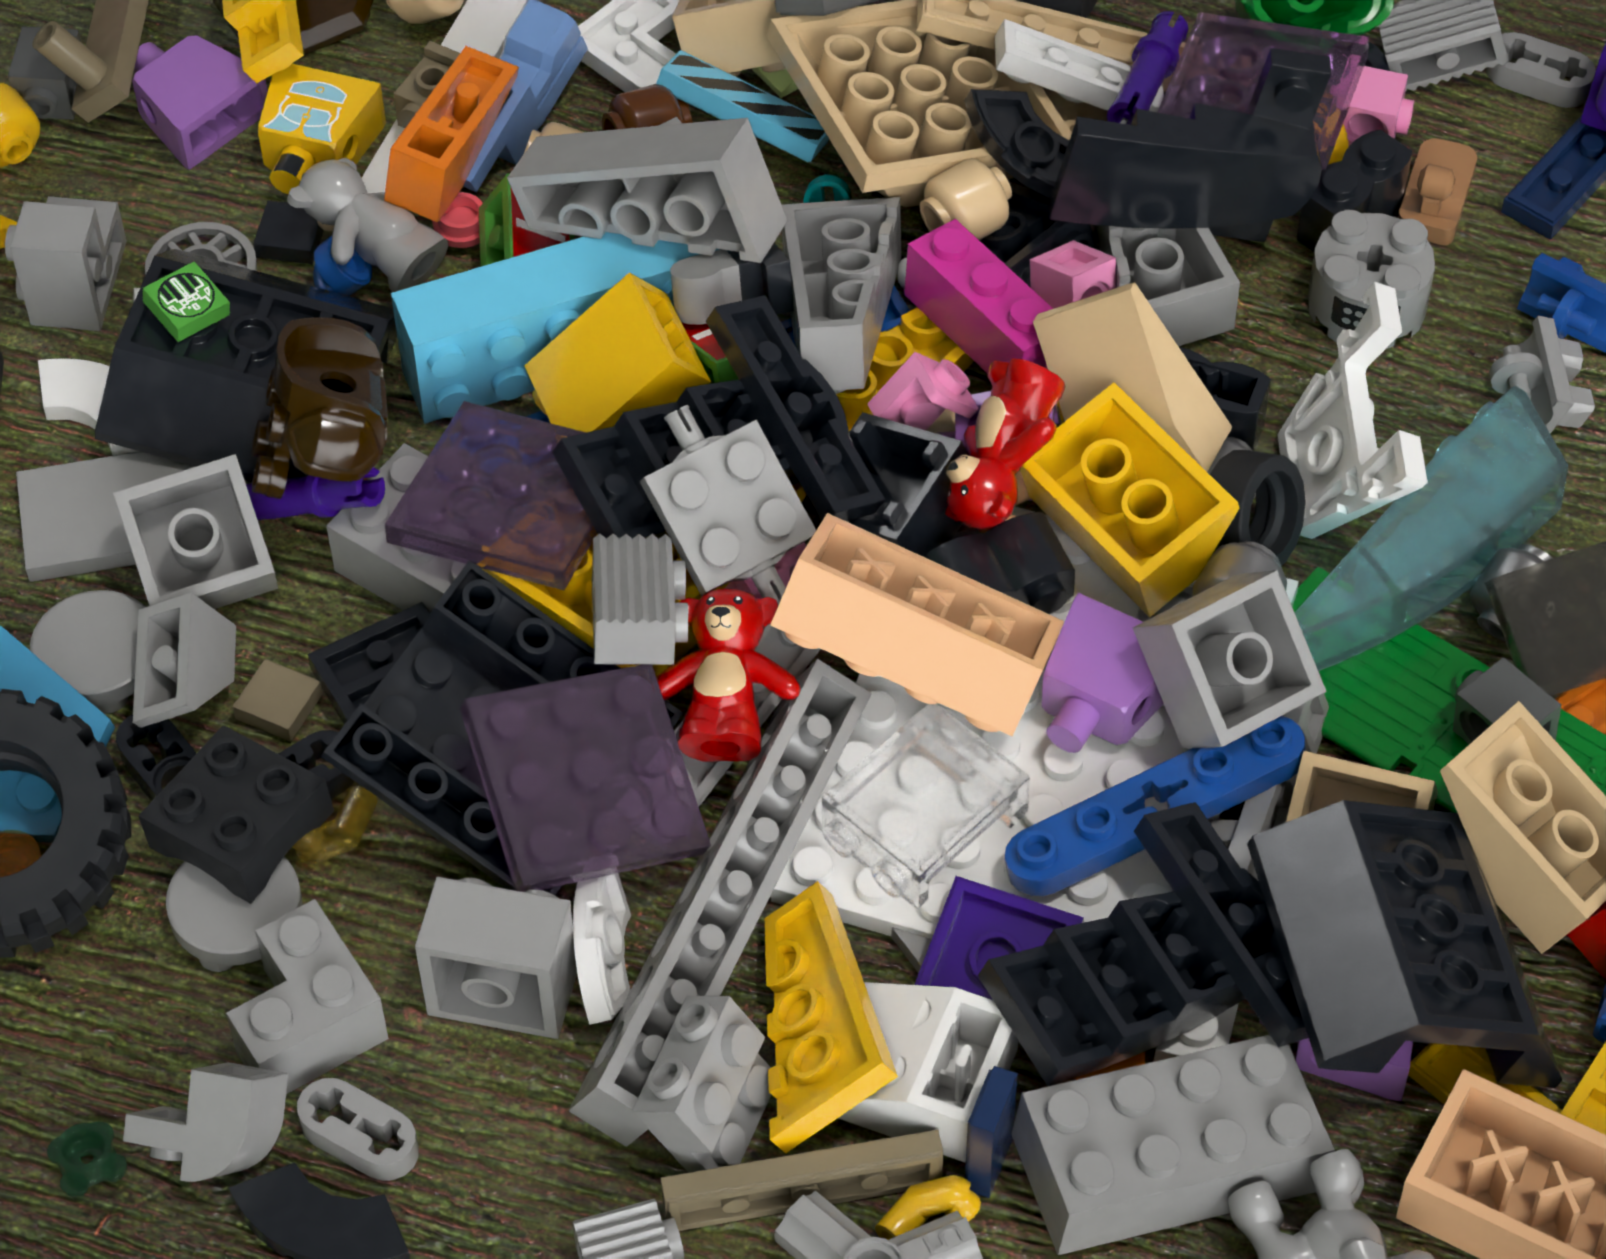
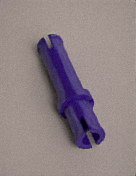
(1153, 61)
(319, 497)

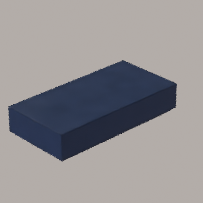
(990, 1130)

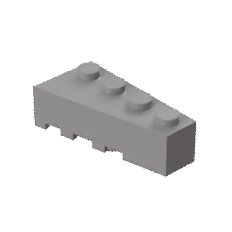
(654, 184)
(1179, 276)
(841, 282)

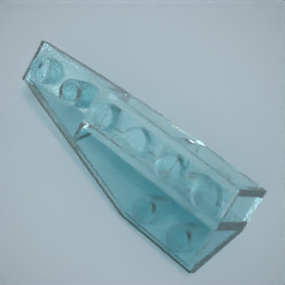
(1431, 546)

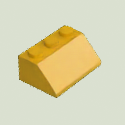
(1130, 498)

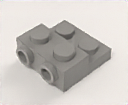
(706, 1085)

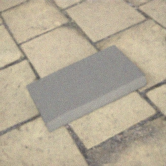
(72, 514)

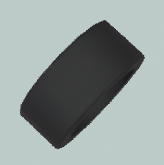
(1278, 499)

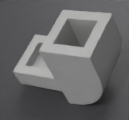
(227, 1124)

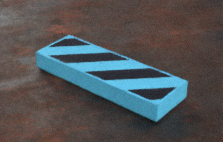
(733, 98)

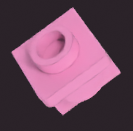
(922, 392)

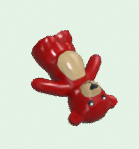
(1007, 434)
(722, 711)

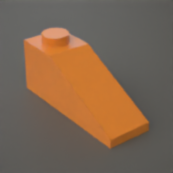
(447, 134)

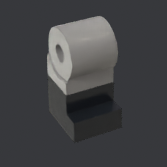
(723, 278)

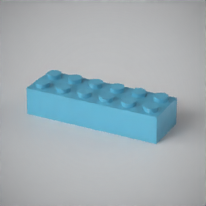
(481, 326)

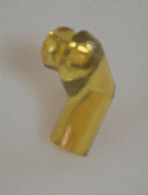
(343, 832)

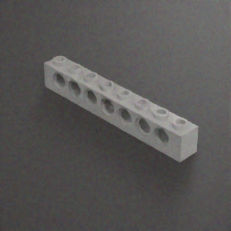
(724, 891)

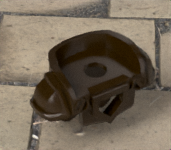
(320, 428)

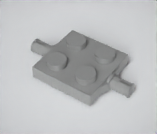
(728, 506)

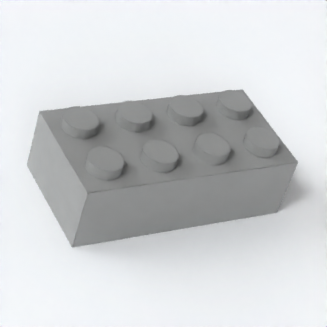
(1167, 1141)

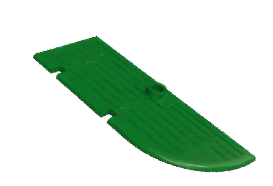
(1401, 706)

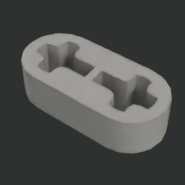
(1542, 71)
(364, 1117)

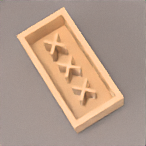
(916, 625)
(1508, 1178)

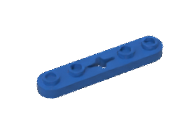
(1103, 826)

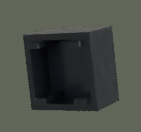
(913, 479)

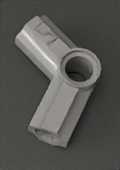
(821, 1231)

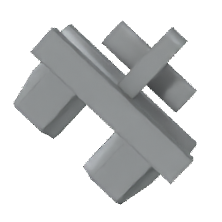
(1543, 370)

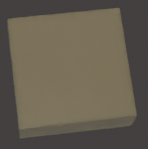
(277, 700)

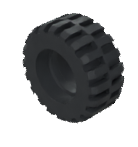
(92, 830)

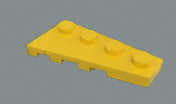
(821, 1020)

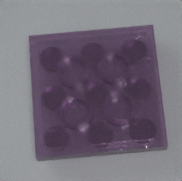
(1227, 58)
(496, 499)
(584, 777)

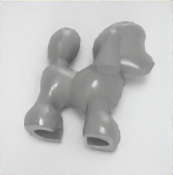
(1331, 1233)

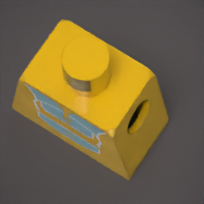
(316, 119)

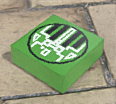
(186, 301)

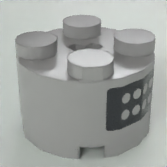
(1364, 251)

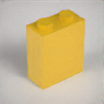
(615, 359)

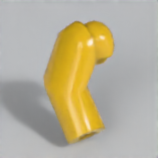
(927, 1200)

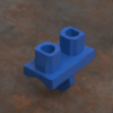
(1569, 296)

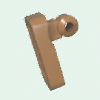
(1439, 188)

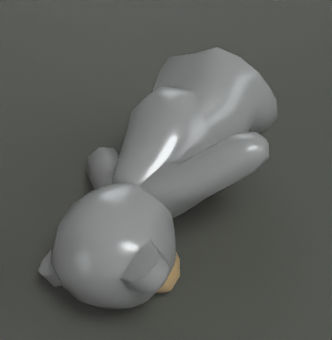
(364, 221)

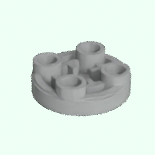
(92, 645)
(220, 925)

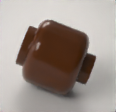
(644, 108)

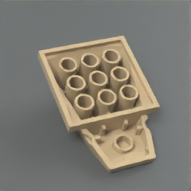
(899, 94)

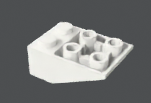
(942, 1053)

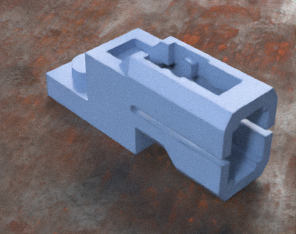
(547, 51)

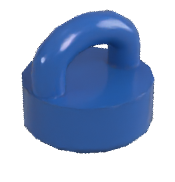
(339, 278)

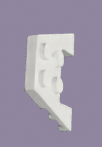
(1334, 433)

